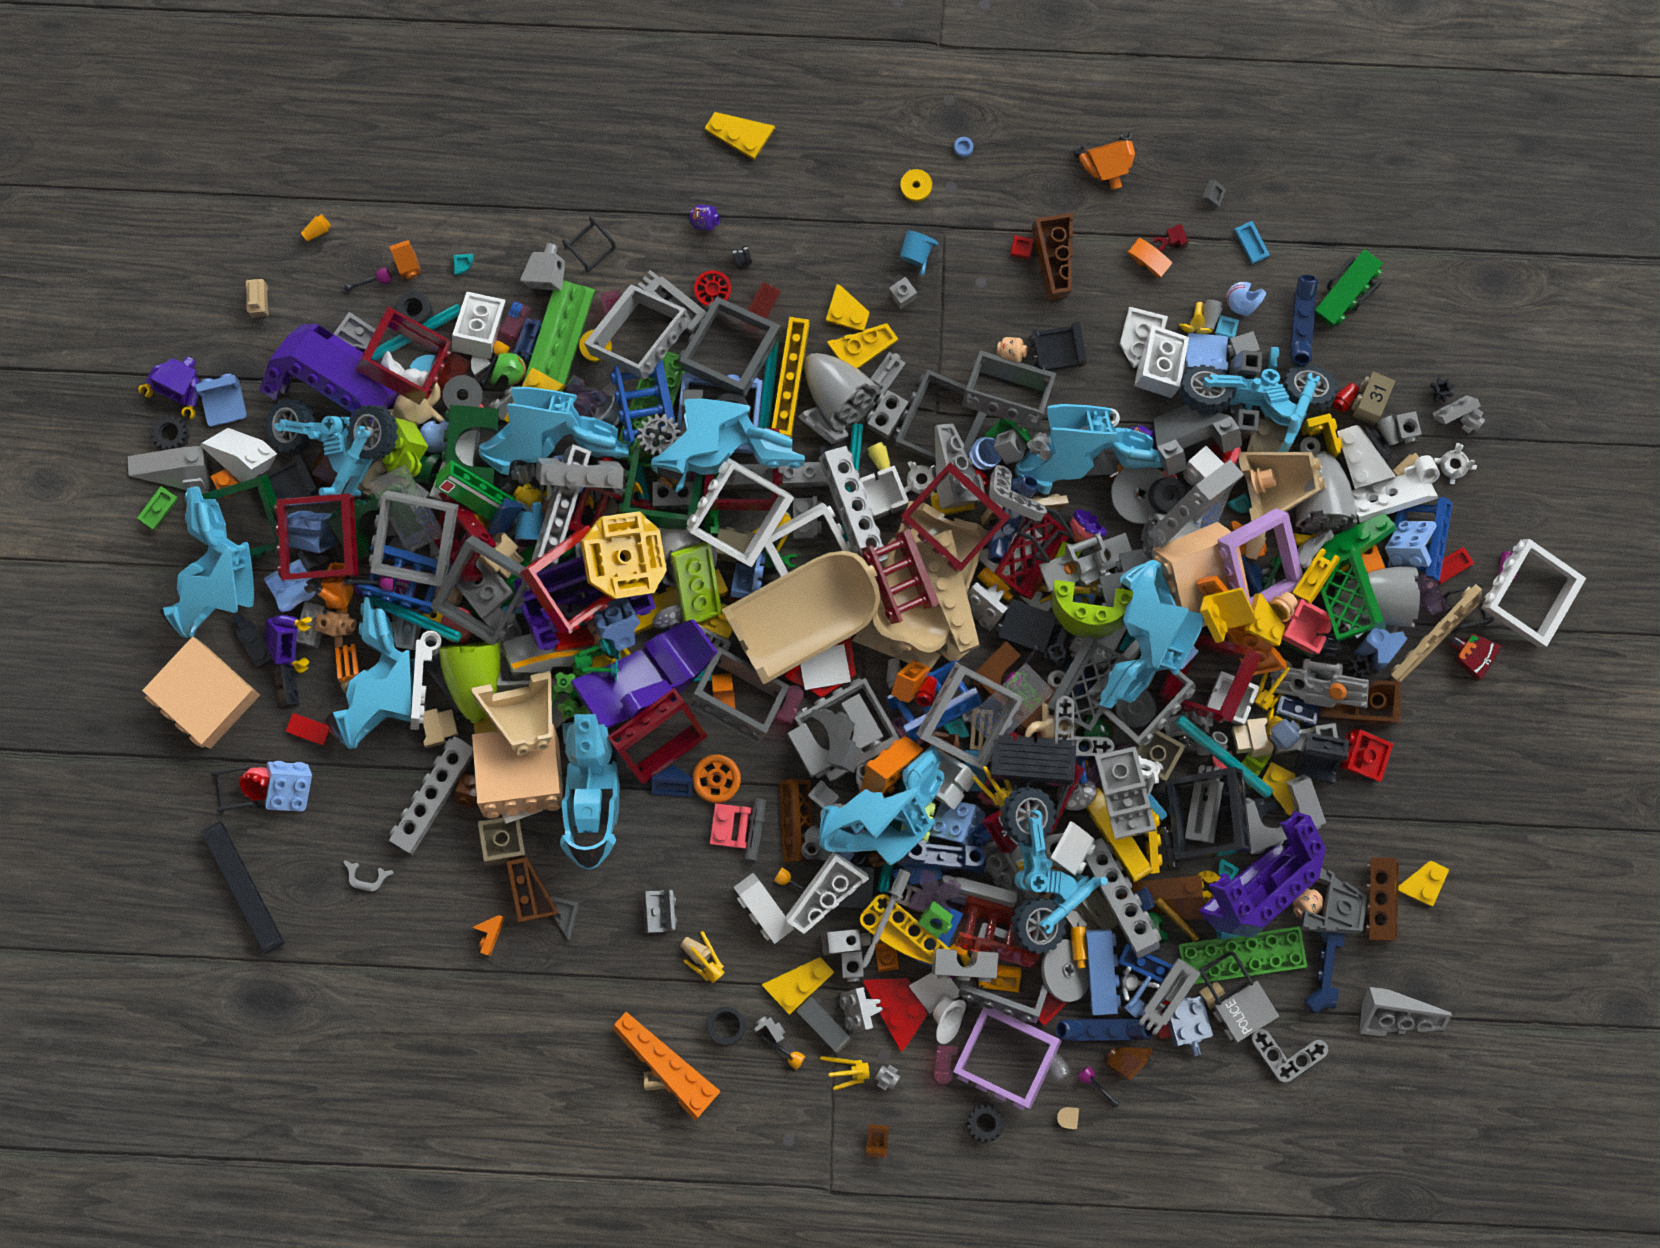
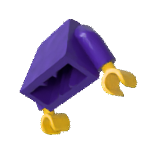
(174, 381)
(282, 638)

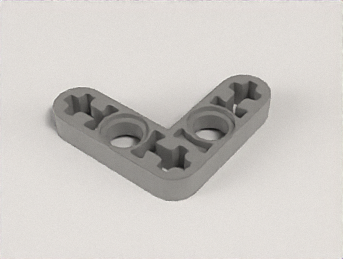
(1001, 494)
(1077, 739)
(1282, 1061)

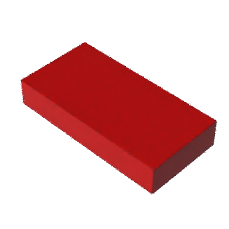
(1455, 564)
(576, 639)
(308, 729)

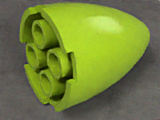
(470, 667)

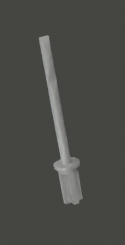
(896, 891)

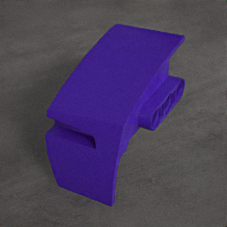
(647, 675)

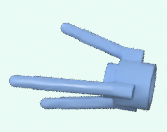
(1136, 1005)

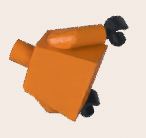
(1108, 160)
(332, 590)

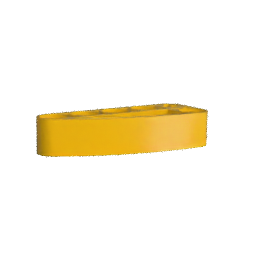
(1124, 849)
(897, 934)

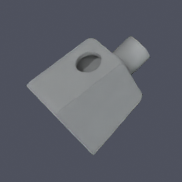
(544, 270)
(836, 941)

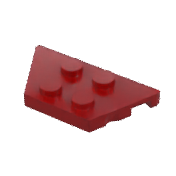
(795, 674)
(900, 1007)

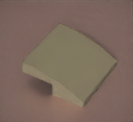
(1092, 914)

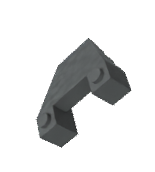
(1186, 427)

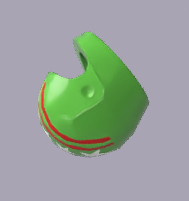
(511, 366)

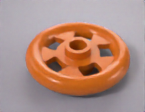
(705, 791)

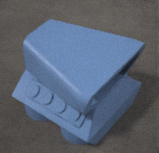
(310, 531)
(617, 623)
(1380, 646)

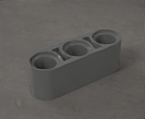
(824, 1025)

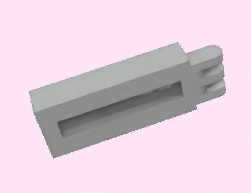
(655, 286)
(1204, 814)
(981, 891)
(1172, 988)

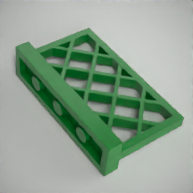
(1367, 595)

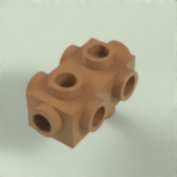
(335, 625)

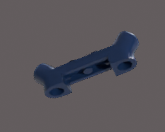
(1303, 320)
(1002, 539)
(965, 858)
(1326, 995)
(1102, 1030)

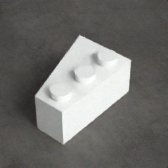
(1362, 458)
(763, 908)

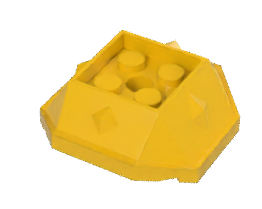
(642, 549)

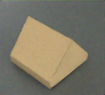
(1208, 996)
(652, 1082)

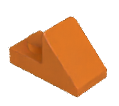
(723, 688)
(492, 928)

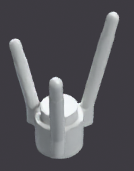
(1131, 982)

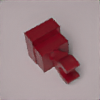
(1175, 236)

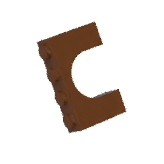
(994, 670)

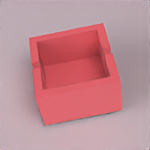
(1304, 626)

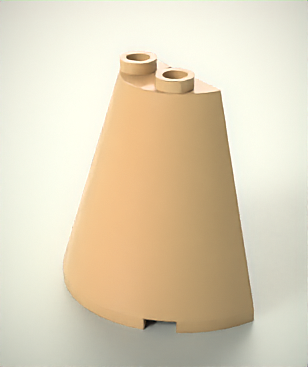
(1291, 474)
(521, 713)

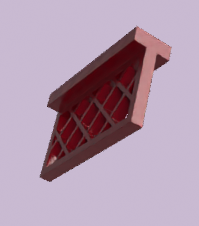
(1032, 576)

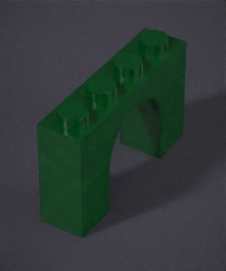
(466, 419)
(361, 508)

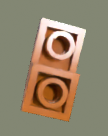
(1149, 256)
(886, 957)

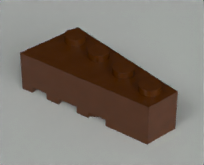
(1055, 252)

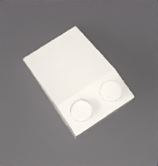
(478, 325)
(1162, 362)
(240, 453)
(1073, 850)

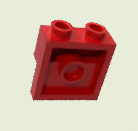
(1366, 755)

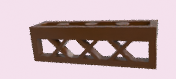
(792, 818)

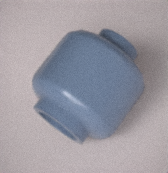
(1285, 734)

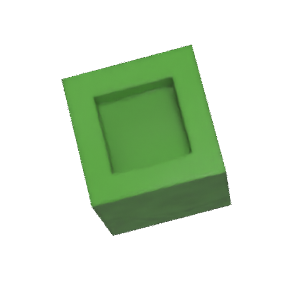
(938, 912)

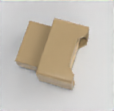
(257, 298)
(506, 547)
(438, 727)
(1252, 738)

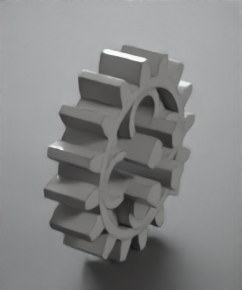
(647, 441)

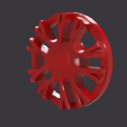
(712, 287)

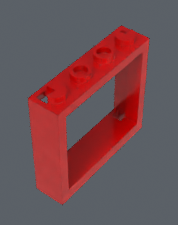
(544, 597)

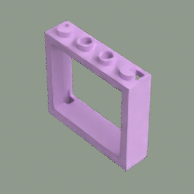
(1287, 548)
(999, 1092)

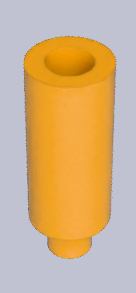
(990, 579)
(1079, 945)

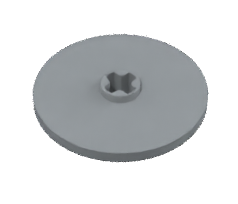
(1125, 489)
(1061, 984)

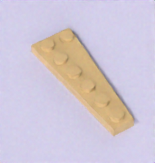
(950, 592)
(1462, 609)

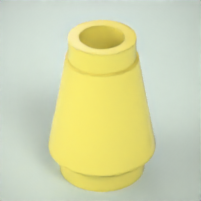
(879, 456)

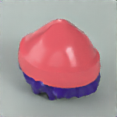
(1085, 526)

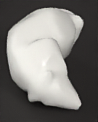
(413, 375)

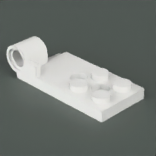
(1410, 490)
(423, 653)

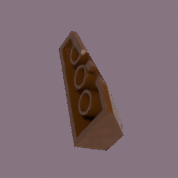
(1383, 706)
(1179, 893)
(1127, 1061)

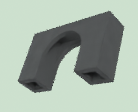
(1249, 366)

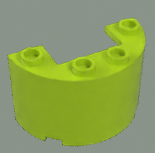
(1088, 619)

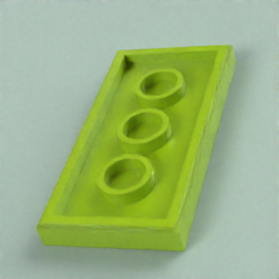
(696, 582)

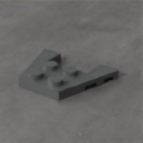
(1342, 909)

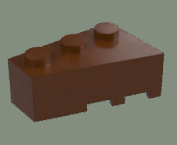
(529, 892)

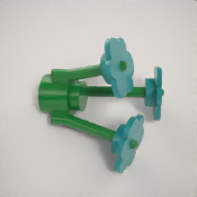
(583, 658)

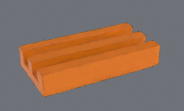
(345, 651)

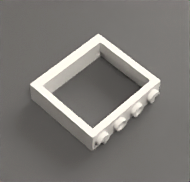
(799, 521)
(764, 531)
(1558, 609)

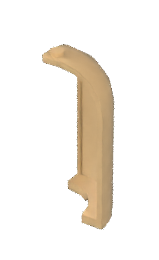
(805, 612)
(927, 628)

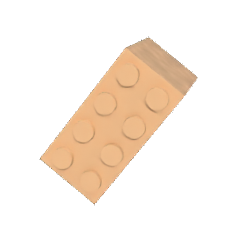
(1191, 559)
(200, 693)
(515, 781)

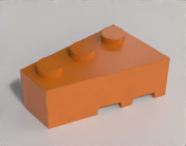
(888, 766)

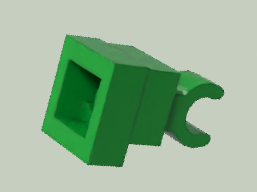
(768, 565)

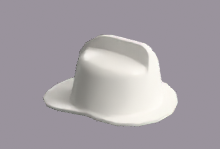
(949, 1017)

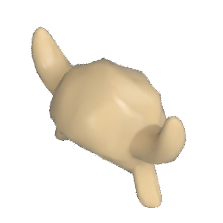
(412, 412)
(1045, 728)

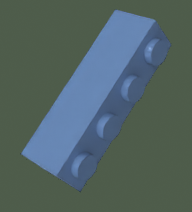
(1102, 972)

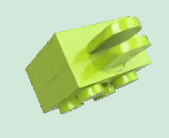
(408, 449)

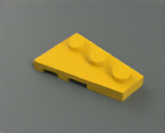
(740, 133)
(863, 346)

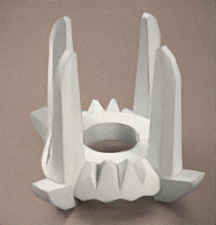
(920, 469)
(1455, 473)
(1152, 774)

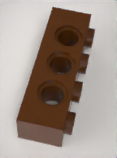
(1389, 930)

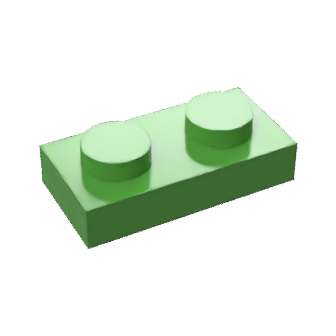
(157, 508)

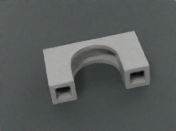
(603, 475)
(864, 734)
(1304, 802)

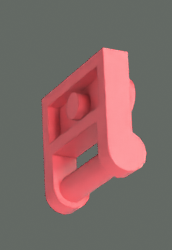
(723, 825)

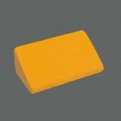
(1007, 979)

